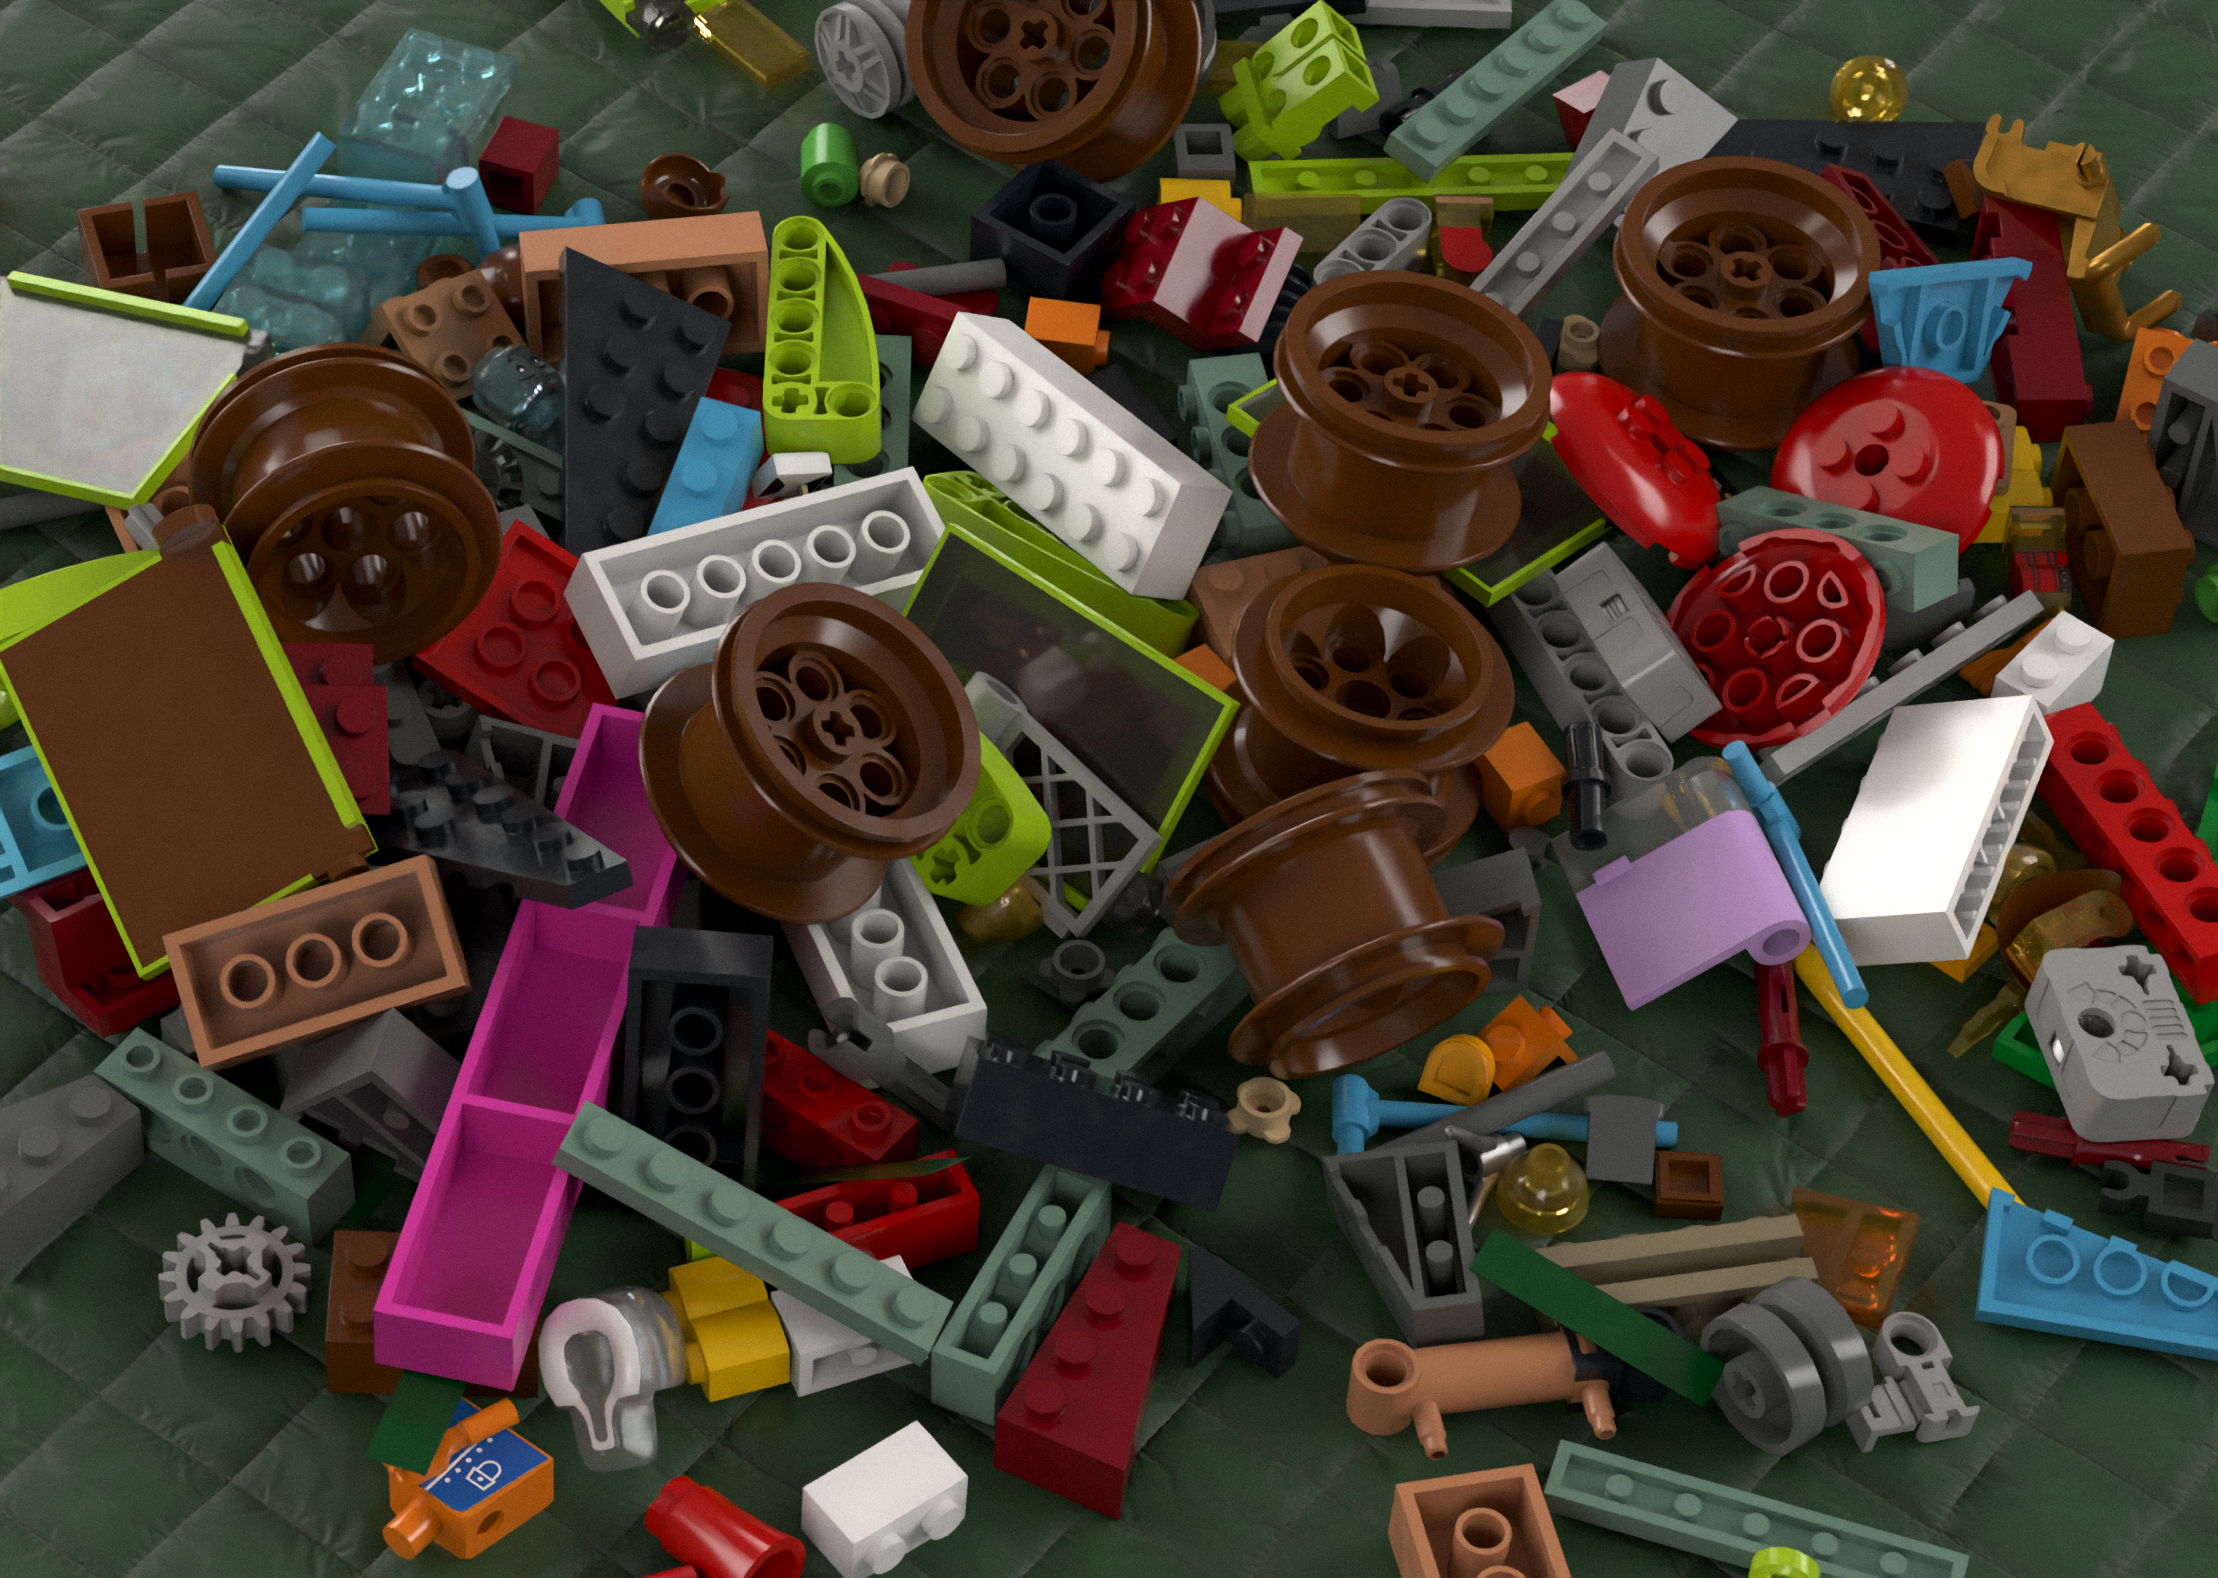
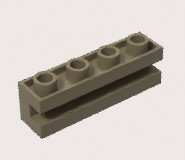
(1690, 1270)

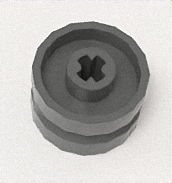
(1788, 1365)

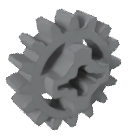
(235, 1282)

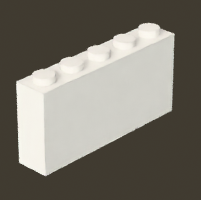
(1934, 828)

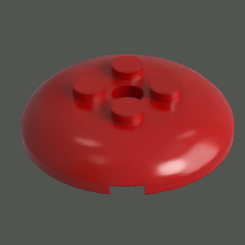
(1916, 421)
(1637, 466)
(1781, 635)

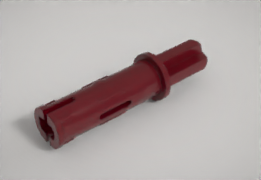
(1782, 1051)
(2058, 1139)

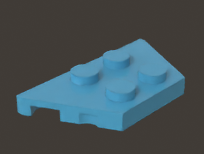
(1943, 314)

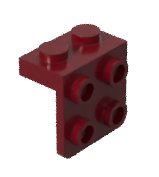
(922, 316)

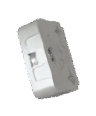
(1637, 642)
(2118, 1044)

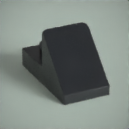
(1229, 1308)

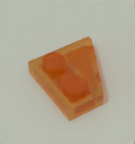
(1856, 1250)

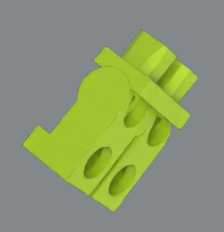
(1297, 85)

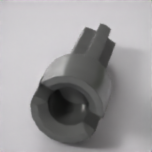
(864, 1049)

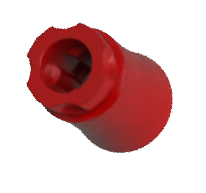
(719, 1537)

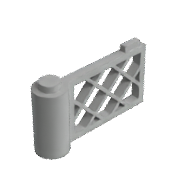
(1005, 723)

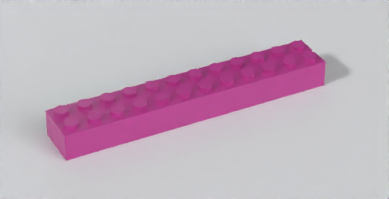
(546, 1041)

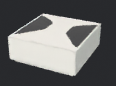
(786, 471)

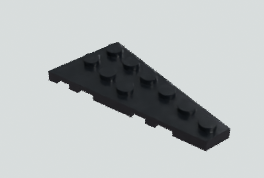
(1896, 155)
(625, 397)
(492, 835)

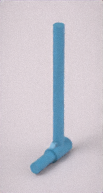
(460, 195)
(582, 213)
(260, 223)
(1783, 836)
(1360, 1113)

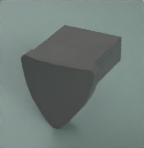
(1389, 91)
(1620, 1138)

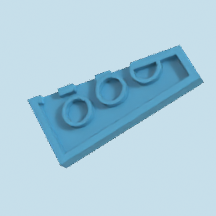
(2076, 1284)

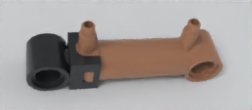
(1401, 1383)

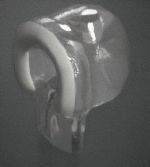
(603, 1365)

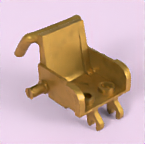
(2082, 194)

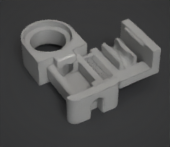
(1912, 1388)

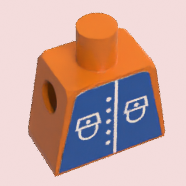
(476, 1499)

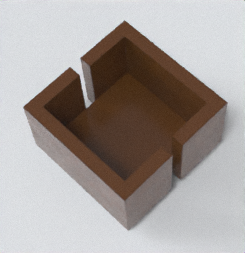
(175, 255)

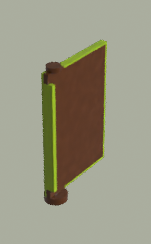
(183, 743)

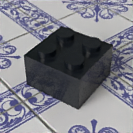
(1052, 231)

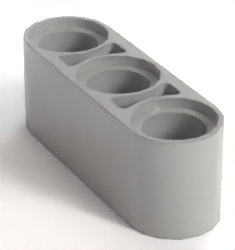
(1388, 240)

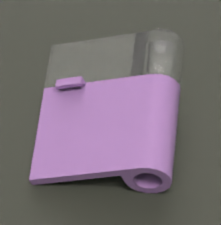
(1683, 883)

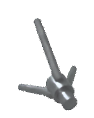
(1482, 1161)

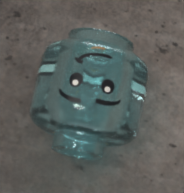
(516, 388)

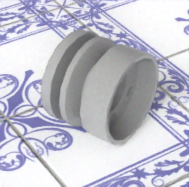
(866, 54)

